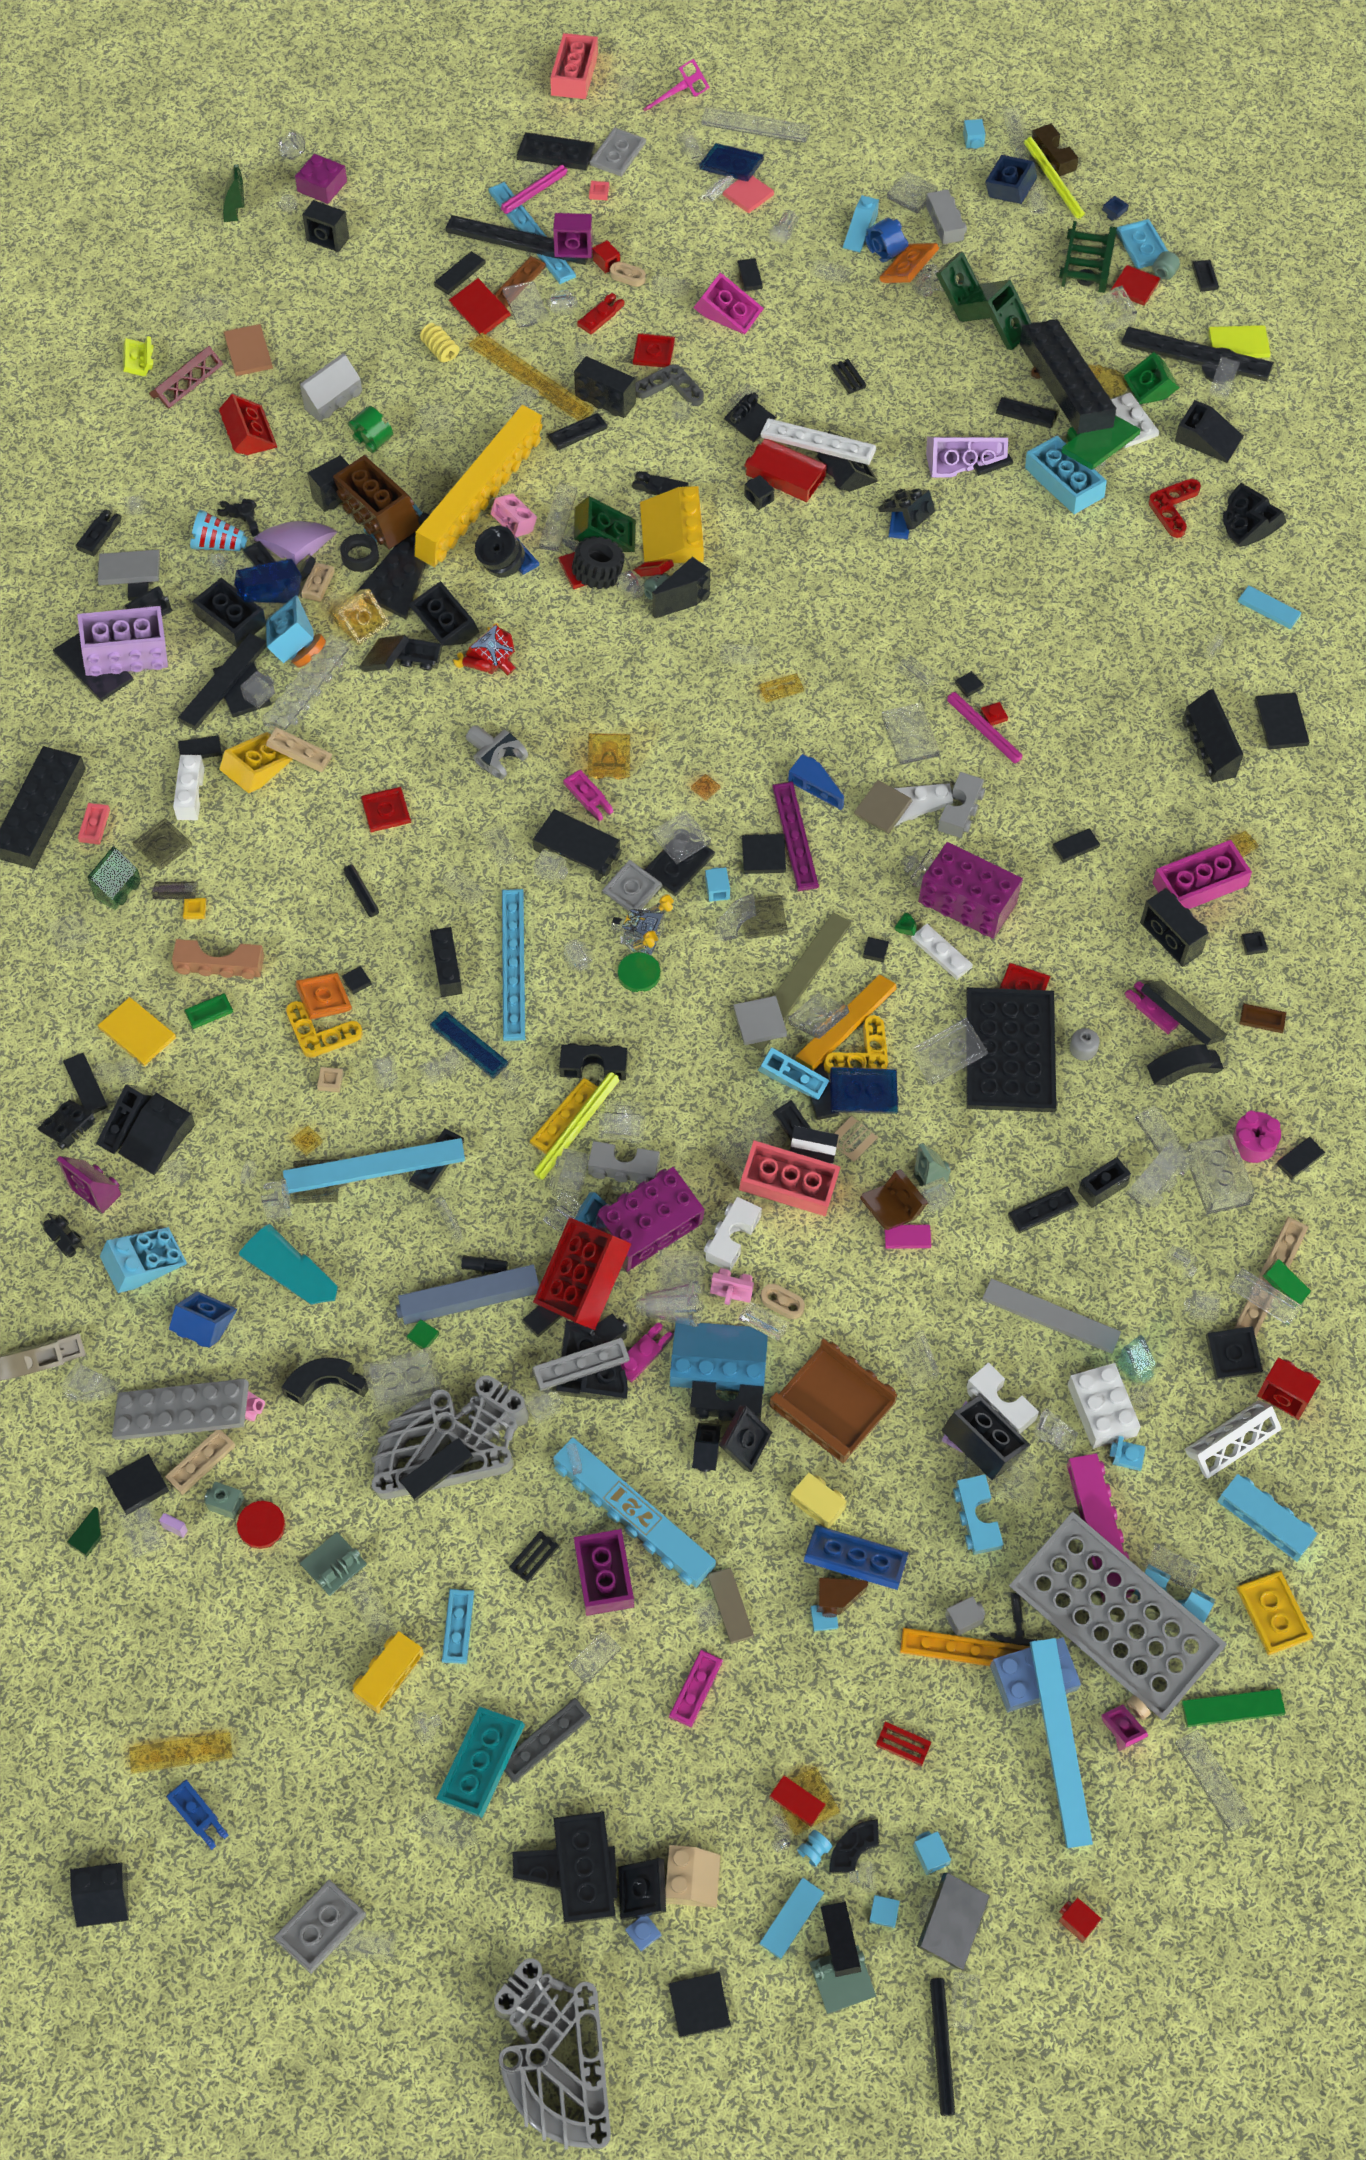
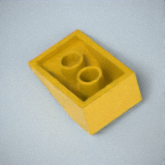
(253, 763)

